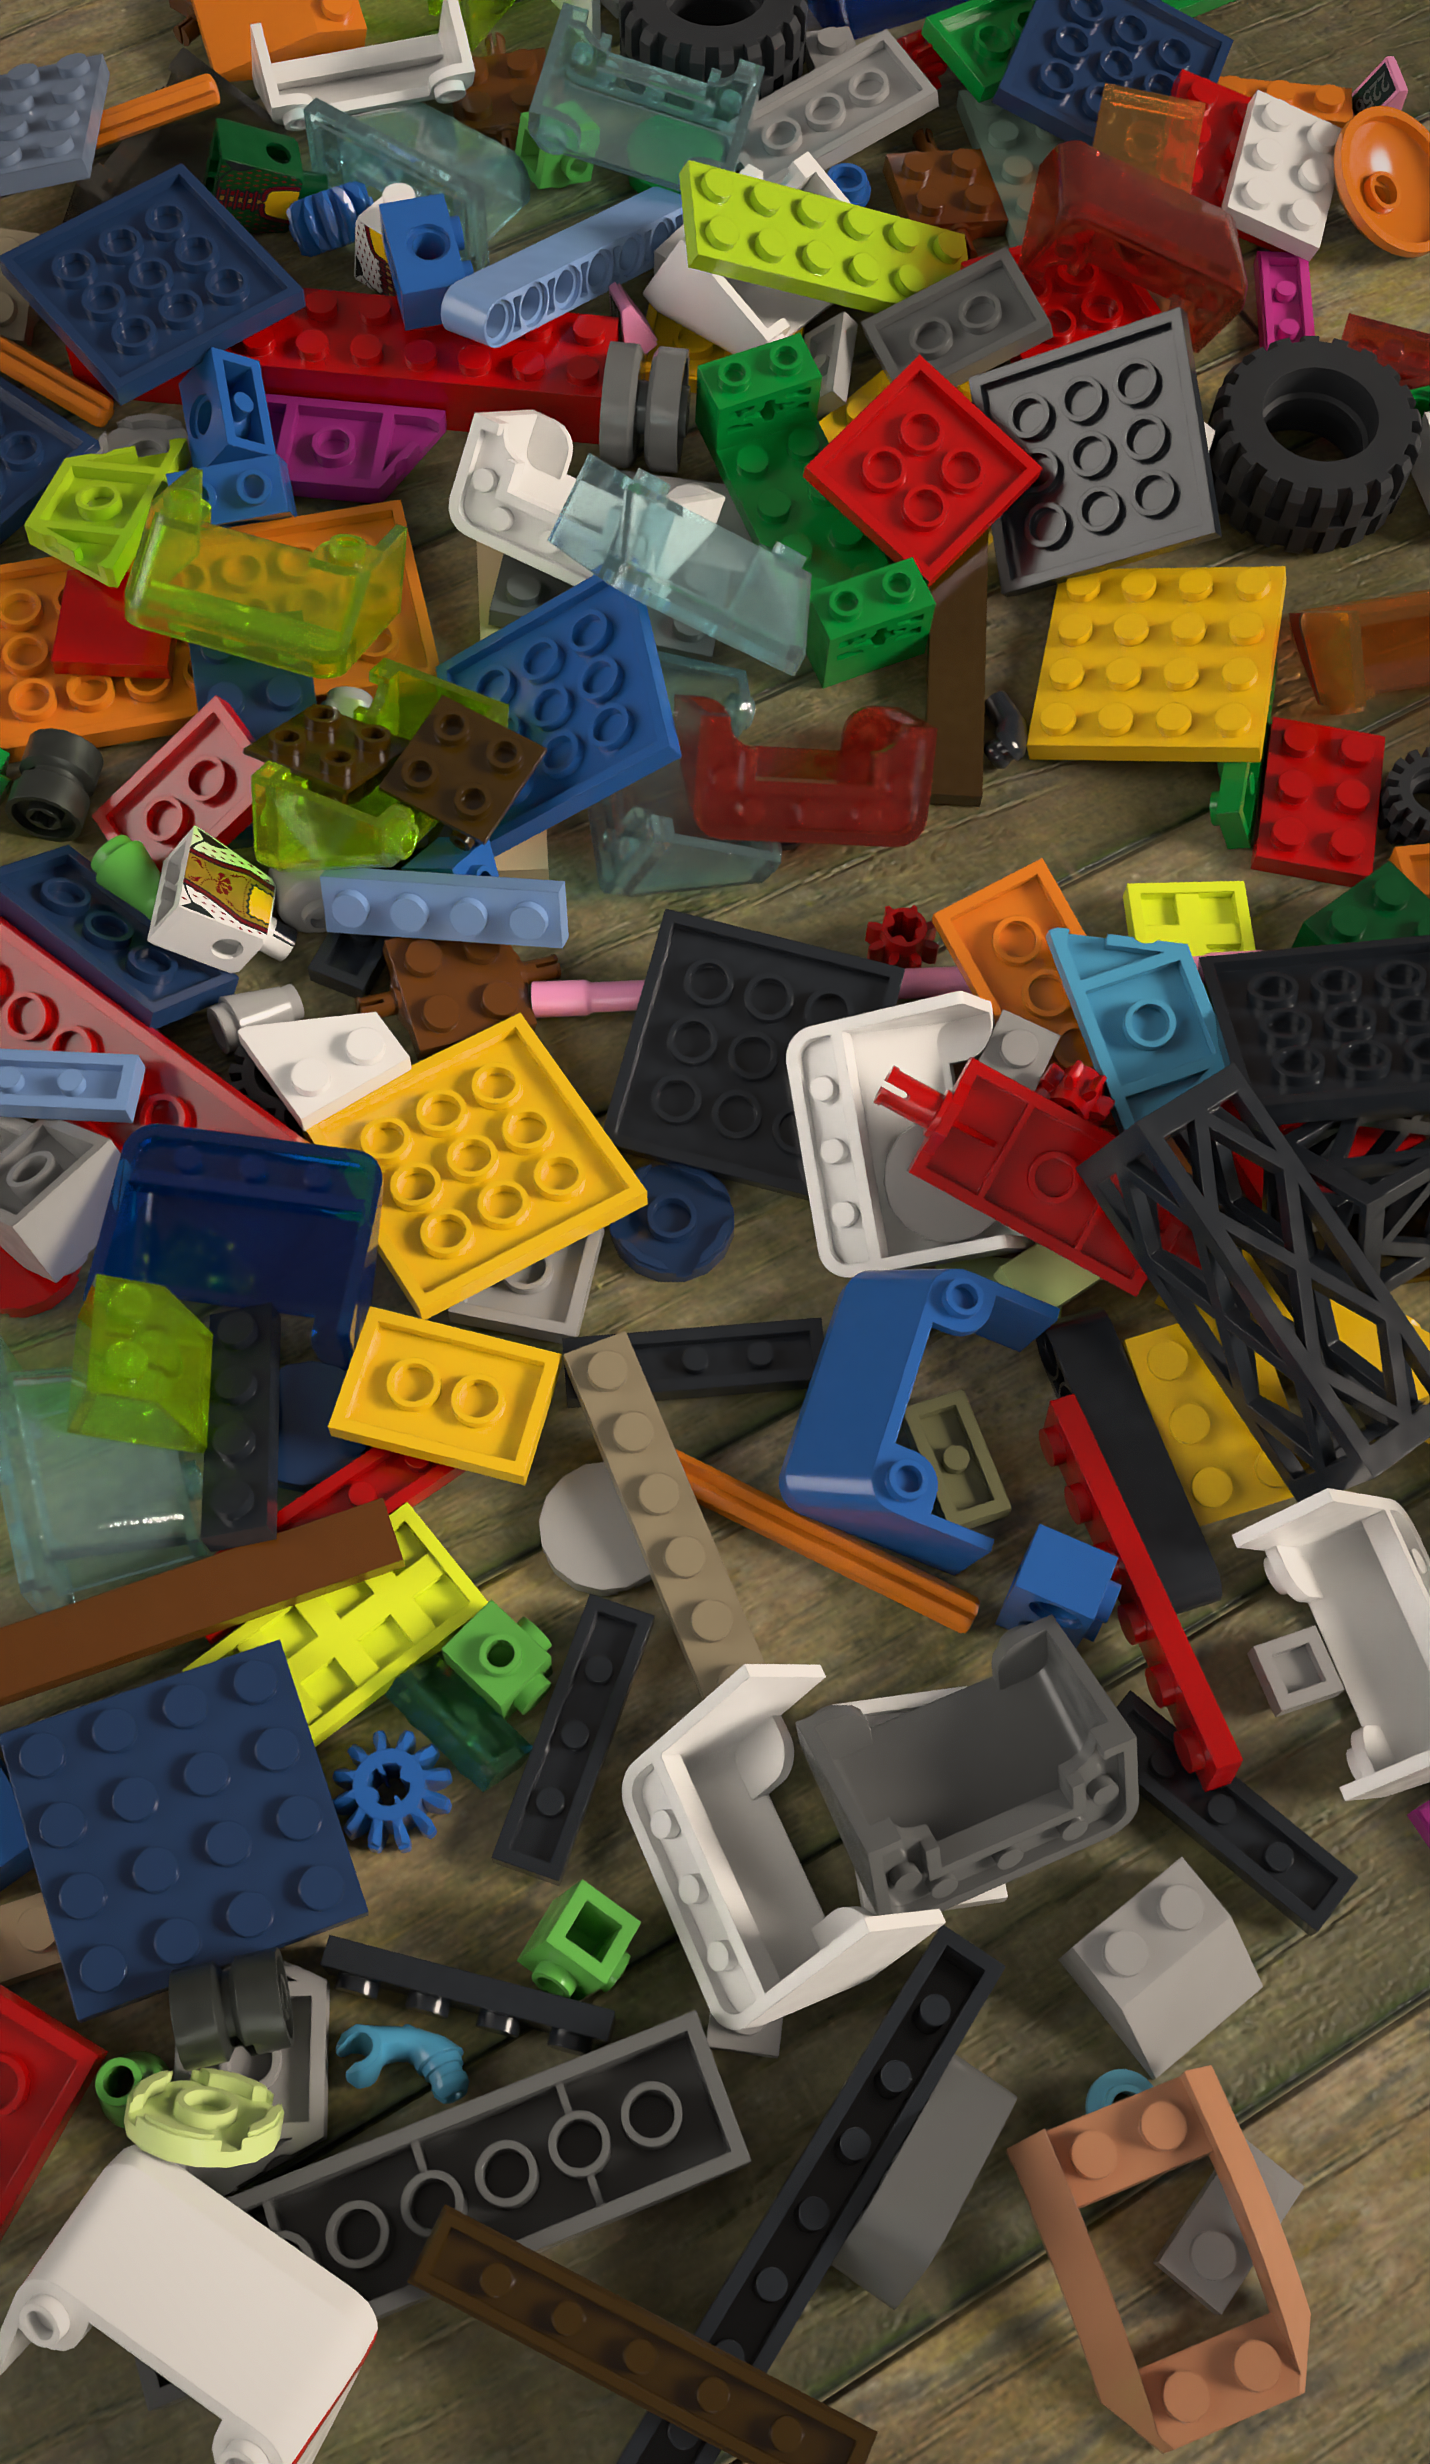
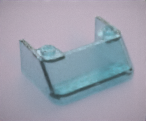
(686, 564)

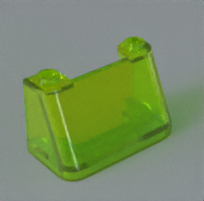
(315, 833)

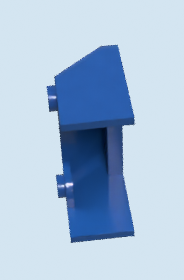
(844, 1444)

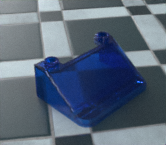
(248, 1226)

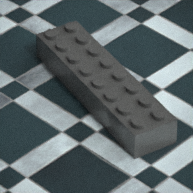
(524, 2160)

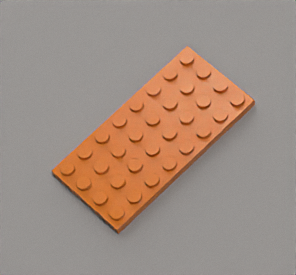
(137, 709)

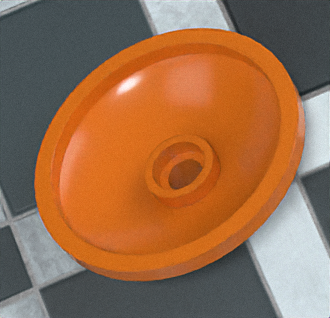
(1386, 179)

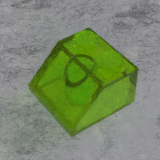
(140, 1367)

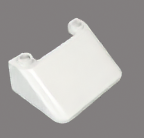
(367, 76)
(846, 1136)

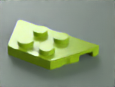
(100, 507)

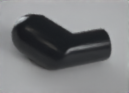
(1010, 731)

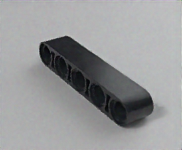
(1089, 1361)

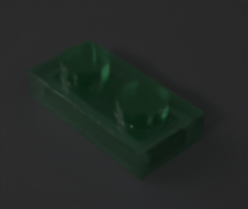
(459, 1722)

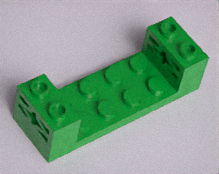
(762, 433)

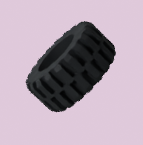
(716, 34)
(1325, 393)

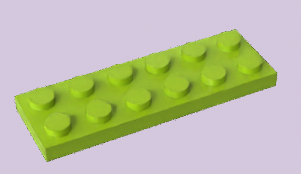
(809, 241)

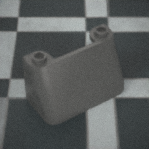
(977, 1778)

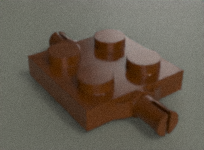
(500, 90)
(946, 189)
(455, 989)

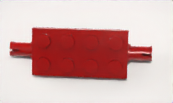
(1017, 1164)

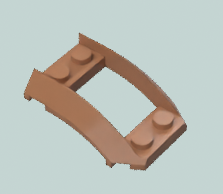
(1120, 2148)

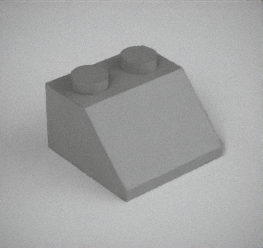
(55, 1195)
(1165, 1968)

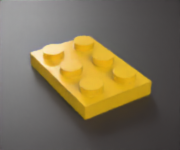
(446, 1395)
(1201, 1430)

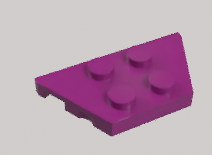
(350, 446)

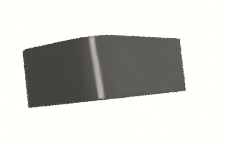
(925, 2184)

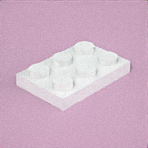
(1282, 175)

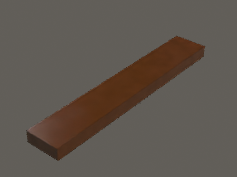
(195, 1600)

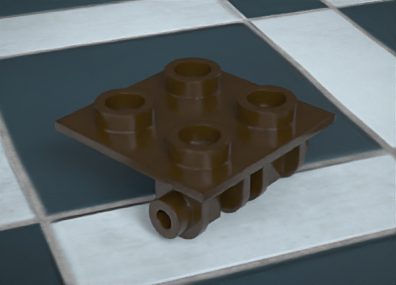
(332, 751)
(463, 771)

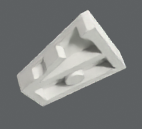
(325, 1061)

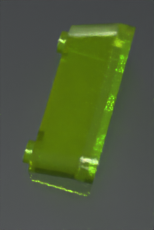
(259, 595)

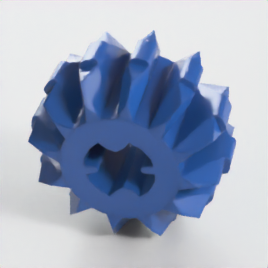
(327, 218)
(387, 1763)

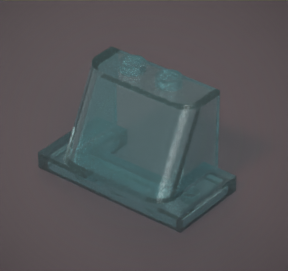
(429, 153)
(83, 1503)

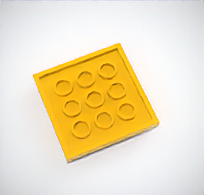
(1159, 665)
(482, 1165)

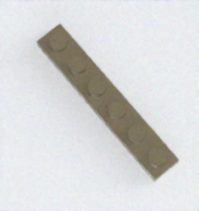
(662, 1511)

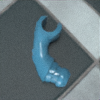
(428, 2052)

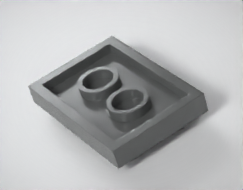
(962, 322)

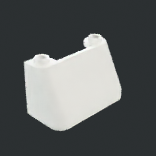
(734, 311)
(518, 482)

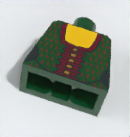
(258, 175)

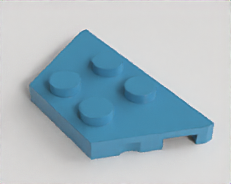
(1139, 1017)

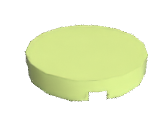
(203, 2120)

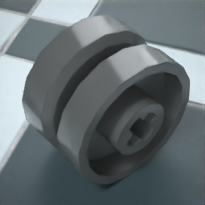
(644, 407)

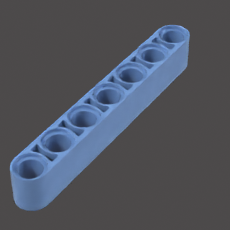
(562, 270)

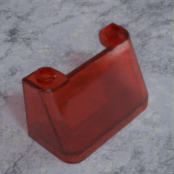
(1138, 229)
(857, 795)

